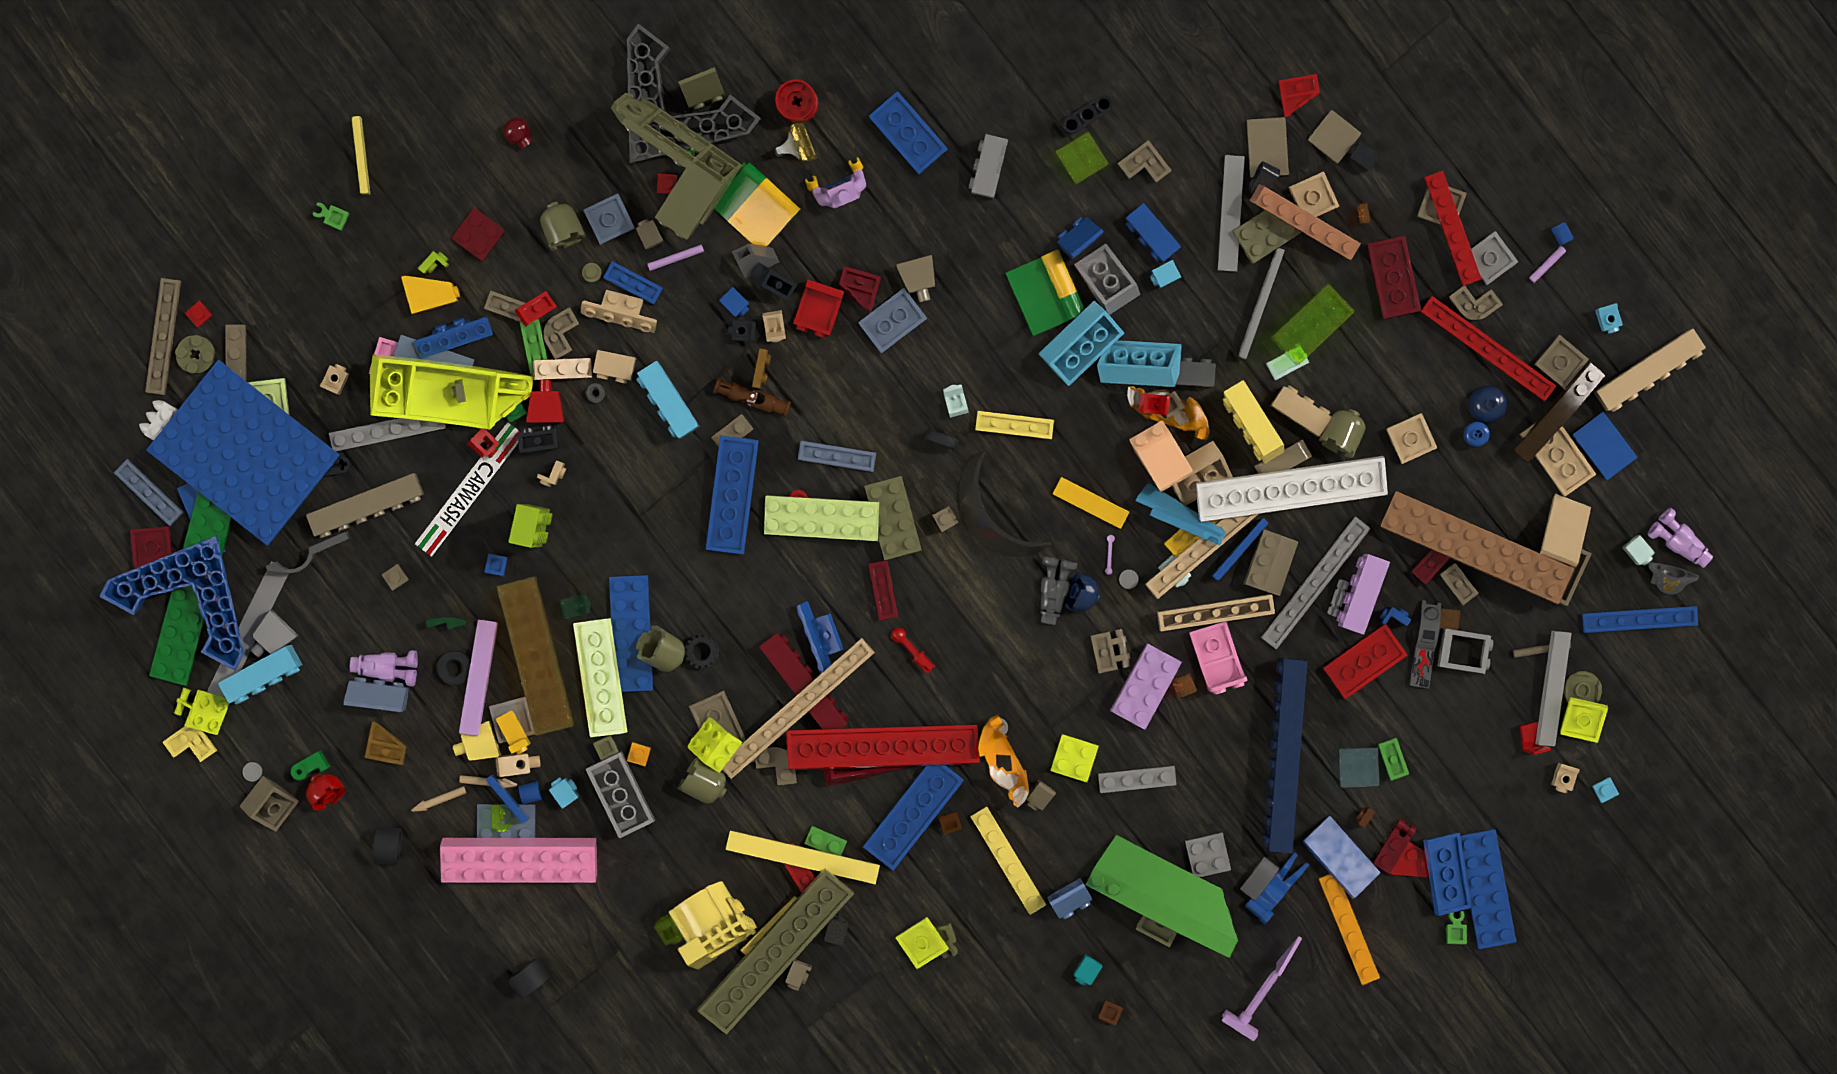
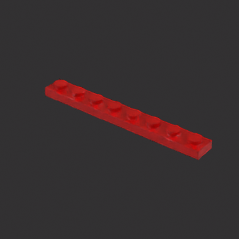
(1488, 348)

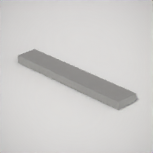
(1230, 212)
(1261, 302)
(1553, 688)

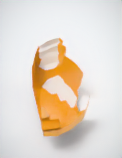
(1193, 411)
(993, 743)

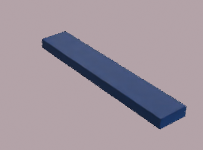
(1639, 619)

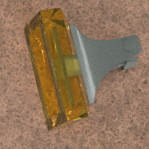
(797, 144)

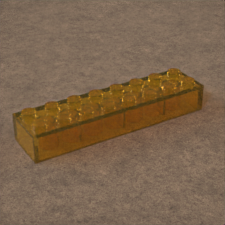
(535, 655)

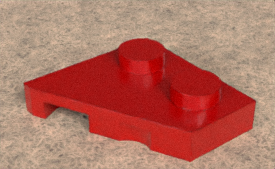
(1411, 862)

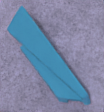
(1177, 514)

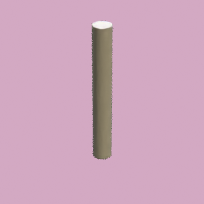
(1532, 650)

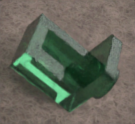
(574, 606)

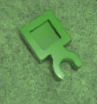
(334, 216)
(1456, 932)

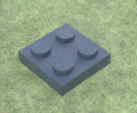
(609, 219)

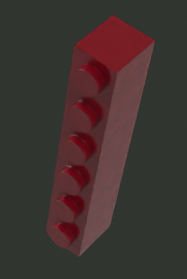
(799, 677)

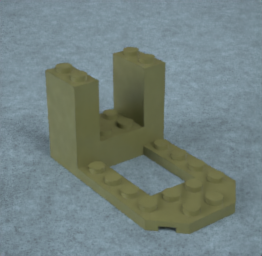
(705, 175)

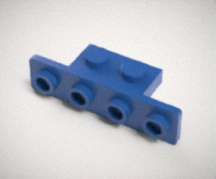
(452, 336)
(821, 634)

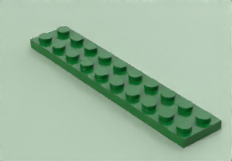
(183, 616)

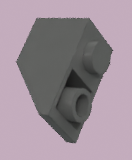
(749, 256)

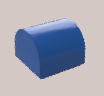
(1562, 233)
(529, 792)

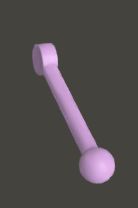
(1110, 539)

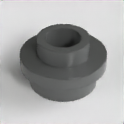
(600, 397)

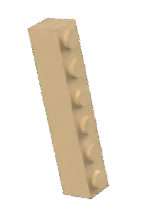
(1649, 370)
(1215, 612)

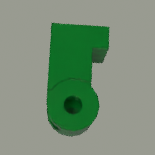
(303, 768)

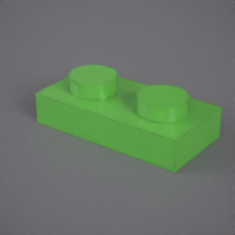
(1393, 759)
(825, 841)

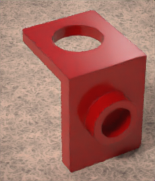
(1528, 739)

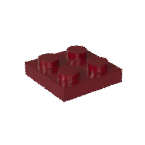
(478, 234)
(150, 544)

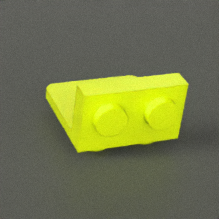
(714, 745)

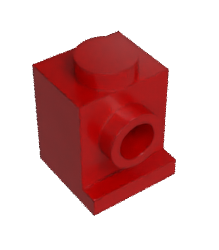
(487, 439)

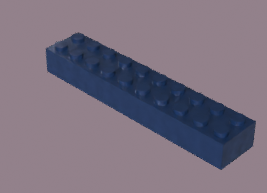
(1286, 755)

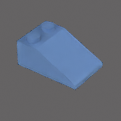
(1070, 898)

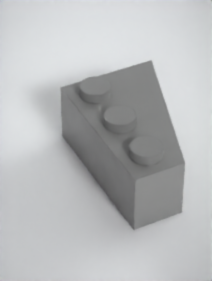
(988, 166)

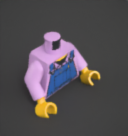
(840, 191)

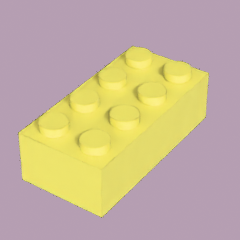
(1254, 422)

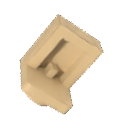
(774, 326)
(557, 472)

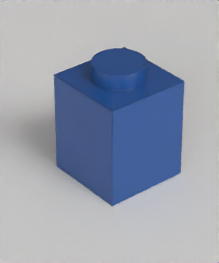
(735, 303)

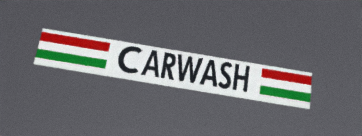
(467, 492)

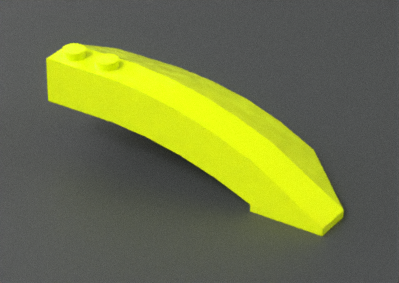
(424, 391)

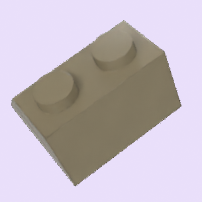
(269, 803)

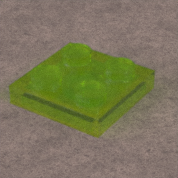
(1082, 158)

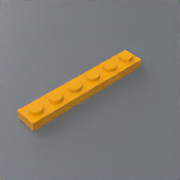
(1349, 929)

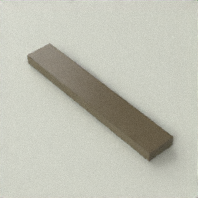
(163, 336)

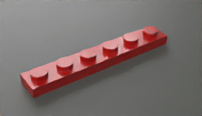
(1452, 228)

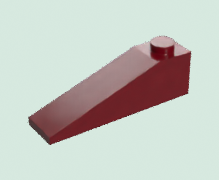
(846, 775)

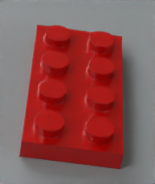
(1365, 661)

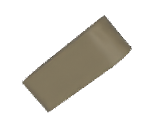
(1291, 457)

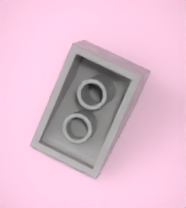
(1107, 279)

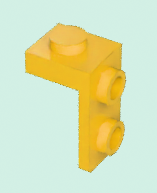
(513, 732)

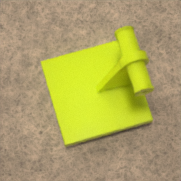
(205, 712)

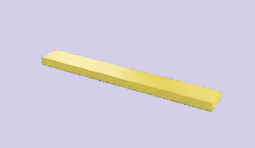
(802, 857)

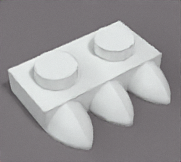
(157, 419)

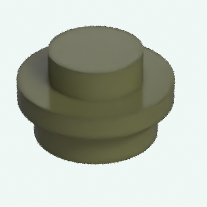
(591, 272)

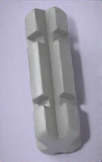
(1338, 598)

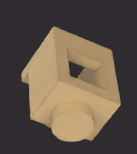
(337, 386)
(1561, 771)

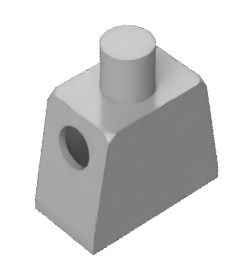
(272, 634)

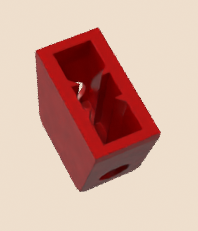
(545, 405)

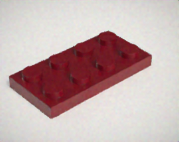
(1393, 277)

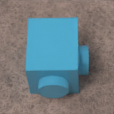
(564, 791)

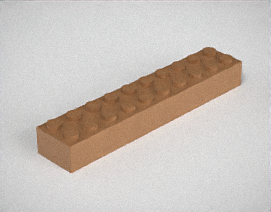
(1477, 548)

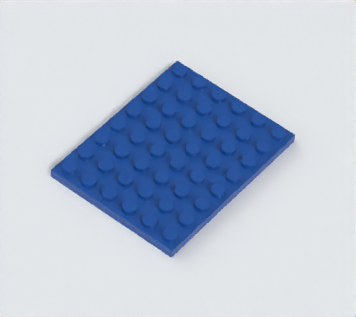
(243, 452)

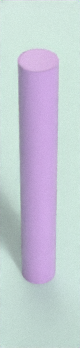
(675, 257)

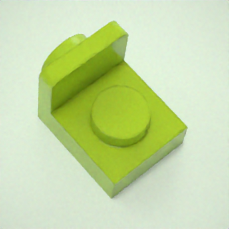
(430, 263)

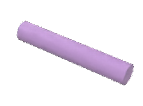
(1547, 264)

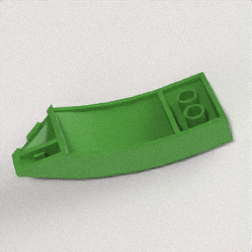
(1165, 894)

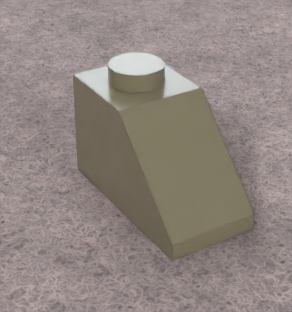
(1040, 796)

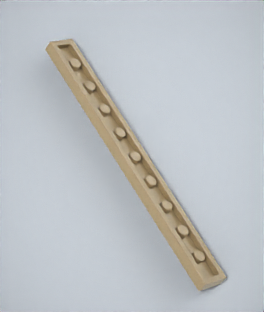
(798, 707)

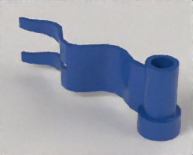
(1274, 892)

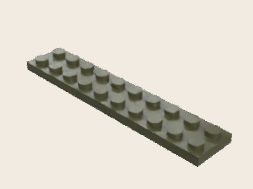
(775, 951)

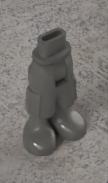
(1054, 590)

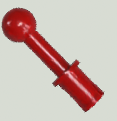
(899, 636)

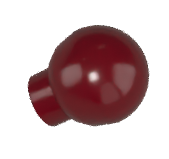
(517, 132)

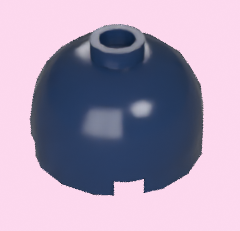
(1487, 404)
(1082, 593)

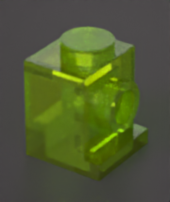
(665, 932)

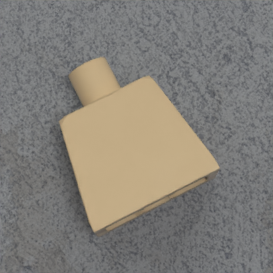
(507, 764)

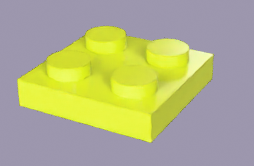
(1583, 719)
(1074, 758)
(922, 943)

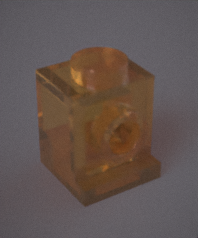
(1183, 685)

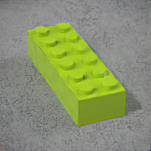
(530, 525)

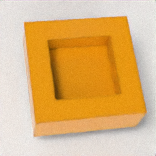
(639, 754)

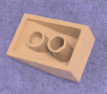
(1161, 456)

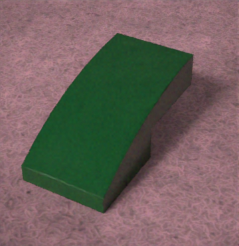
(451, 622)

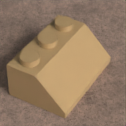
(1207, 465)

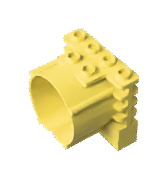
(710, 924)

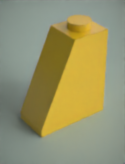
(429, 294)

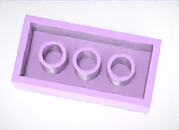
(1363, 593)
(1145, 686)

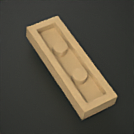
(562, 369)

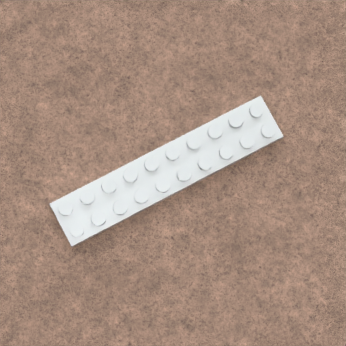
(1291, 488)

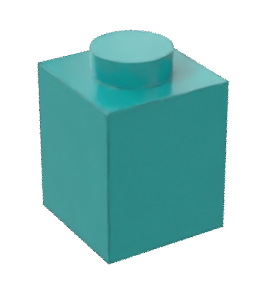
(1087, 970)

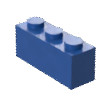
(1152, 233)

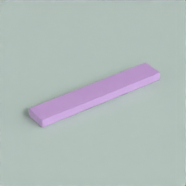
(478, 678)

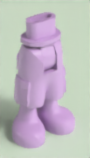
(1683, 539)
(383, 666)

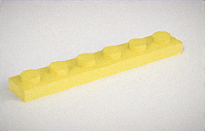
(1008, 860)

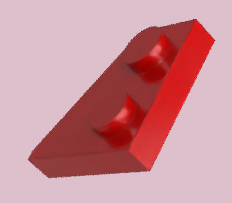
(1297, 92)

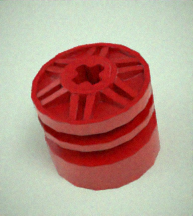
(786, 98)

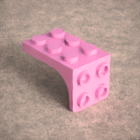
(1217, 657)

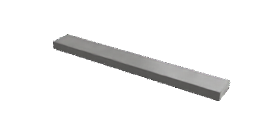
(1315, 582)

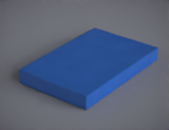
(1604, 445)

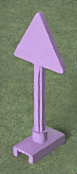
(1241, 1023)

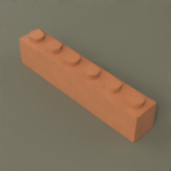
(1305, 222)

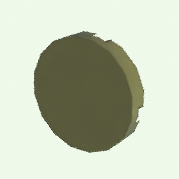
(1582, 686)

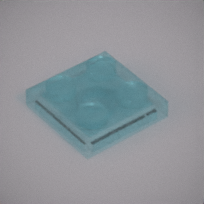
(1358, 767)

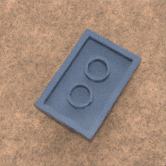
(892, 320)
(518, 829)

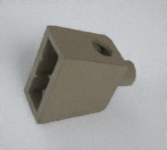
(918, 276)

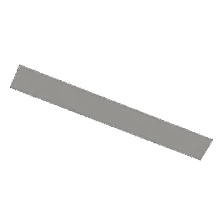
(256, 612)

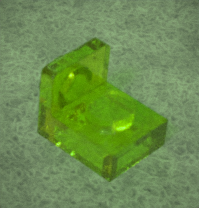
(497, 815)

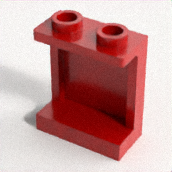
(818, 308)

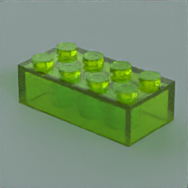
(1312, 324)

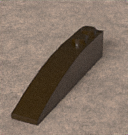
(1559, 411)

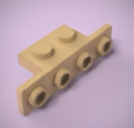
(620, 310)

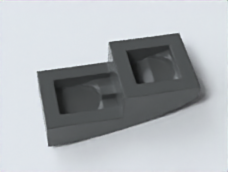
(1259, 878)

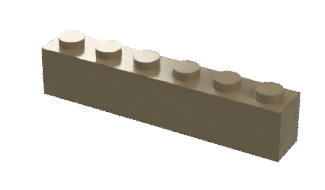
(364, 505)

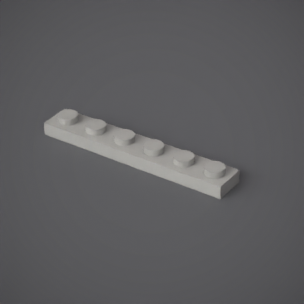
(381, 432)

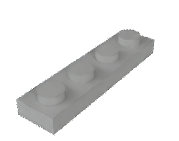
(1137, 779)

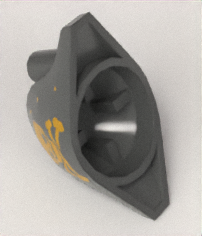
(1670, 578)

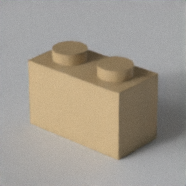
(614, 366)

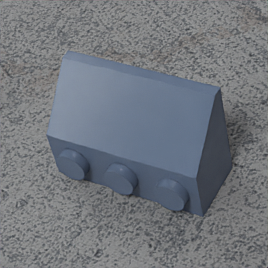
(376, 695)

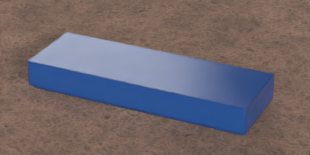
(633, 282)
(507, 799)

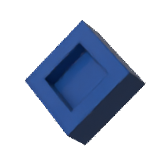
(496, 564)

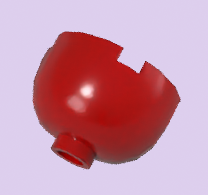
(323, 790)

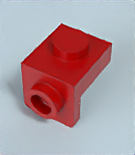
(1154, 404)

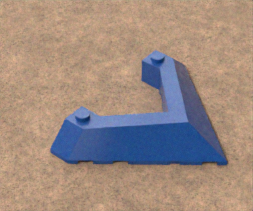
(195, 566)

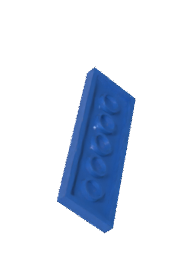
(732, 494)
(629, 620)
(913, 814)
(1487, 889)

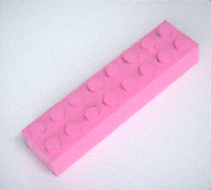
(518, 860)

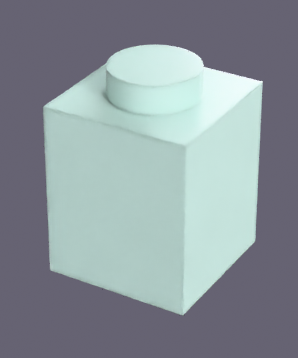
(1638, 550)

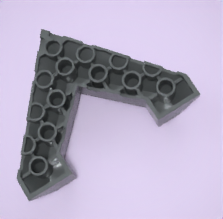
(644, 80)

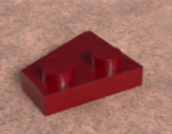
(860, 286)

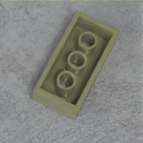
(896, 524)

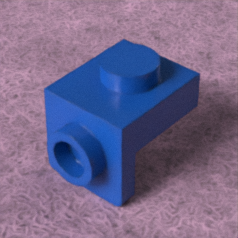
(1400, 615)

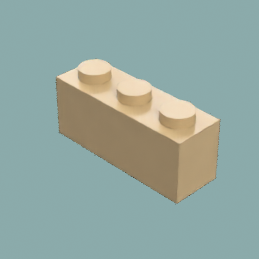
(1301, 410)

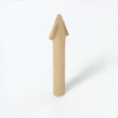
(482, 781)
(424, 805)

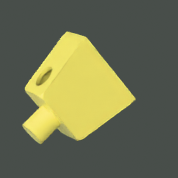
(479, 746)

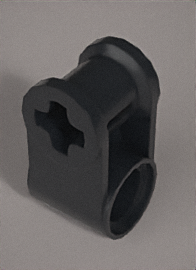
(1264, 175)

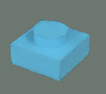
(1605, 789)

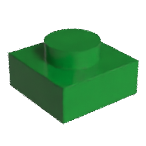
(517, 413)

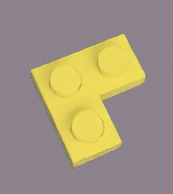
(192, 738)

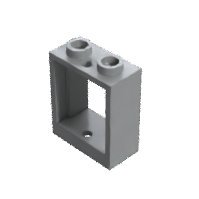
(1446, 645)

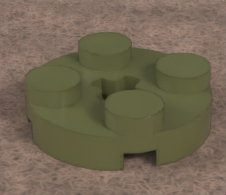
(184, 352)

